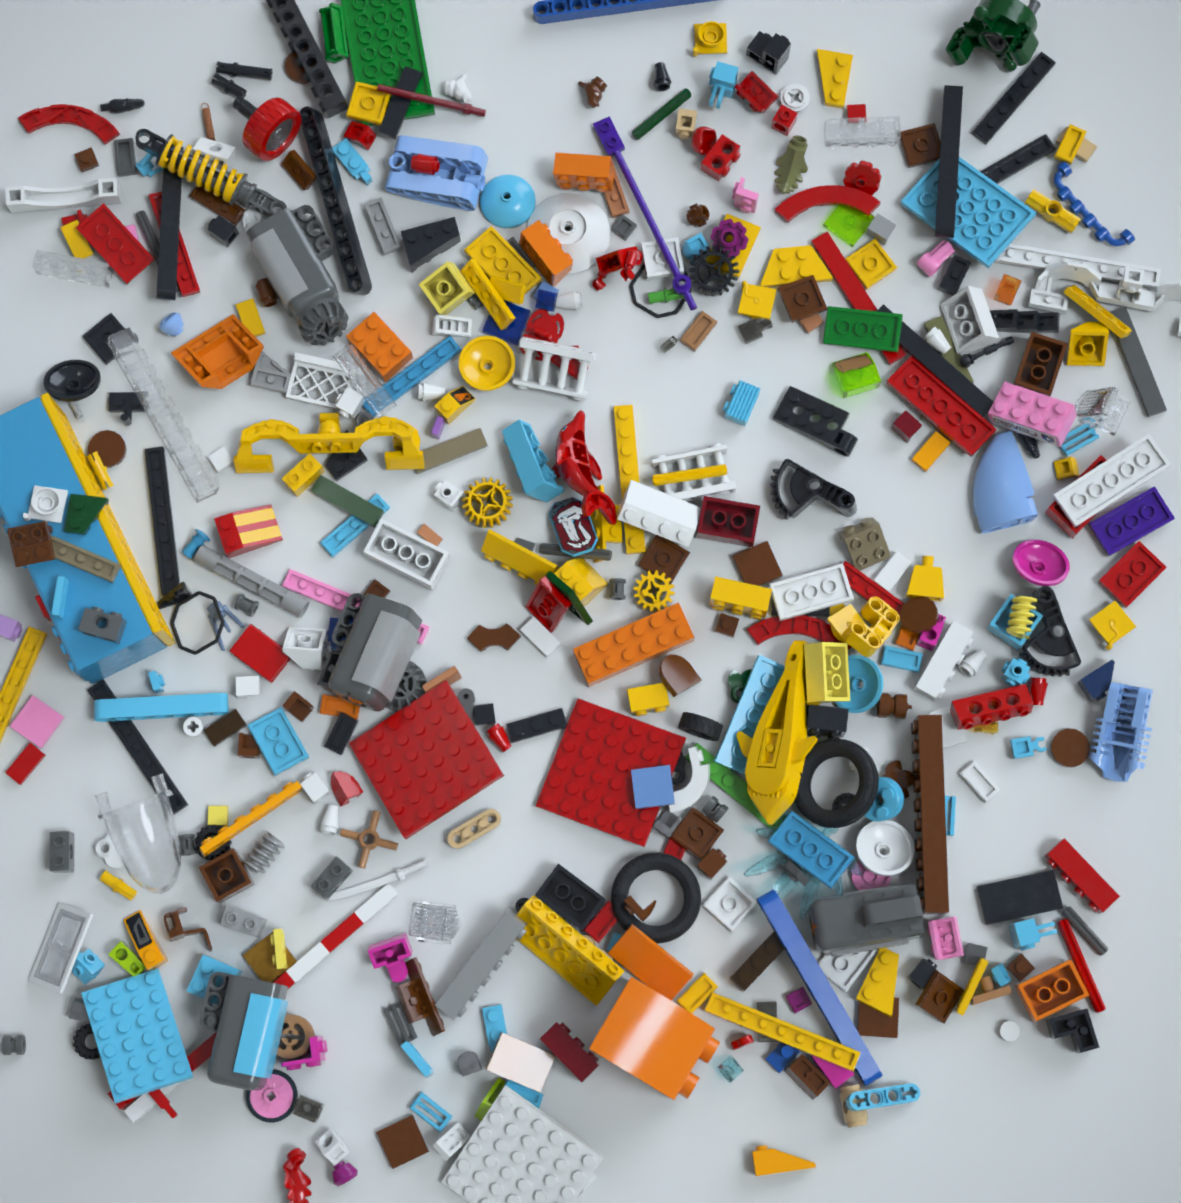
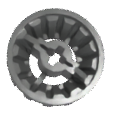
(319, 316)
(409, 696)

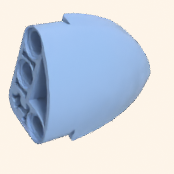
(1002, 486)

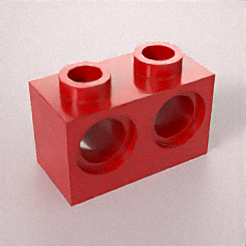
(717, 156)

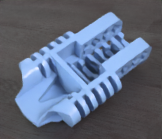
(1122, 731)

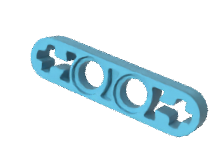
(883, 1100)

